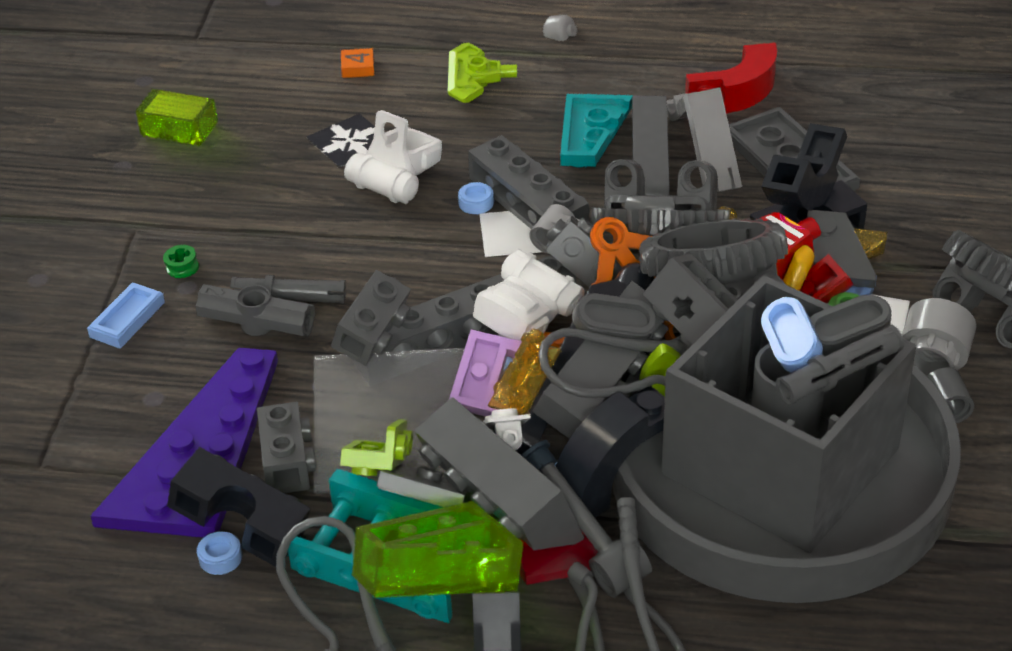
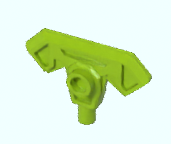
(472, 71)

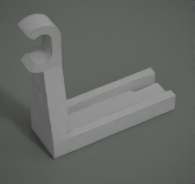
(709, 133)

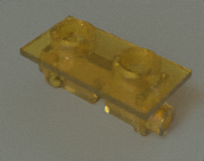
(523, 375)

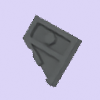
(843, 246)

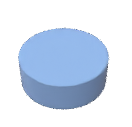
(475, 198)
(219, 553)

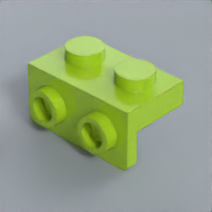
(373, 456)

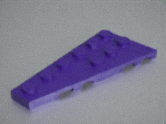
(218, 421)

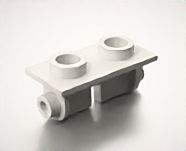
(507, 425)

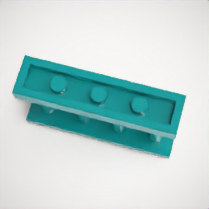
(364, 499)

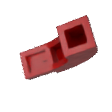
(743, 84)

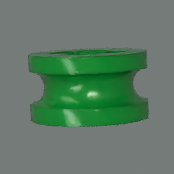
(181, 269)

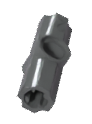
(255, 310)

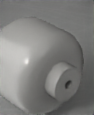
(559, 27)

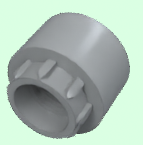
(941, 333)

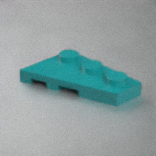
(591, 126)

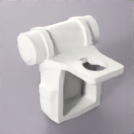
(394, 159)
(526, 297)

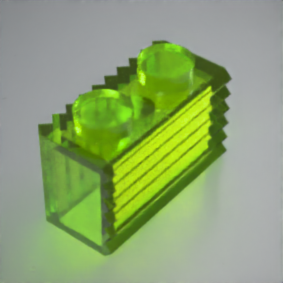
(176, 117)

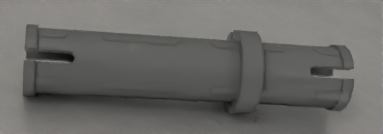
(297, 289)
(825, 371)

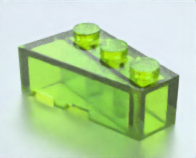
(437, 554)

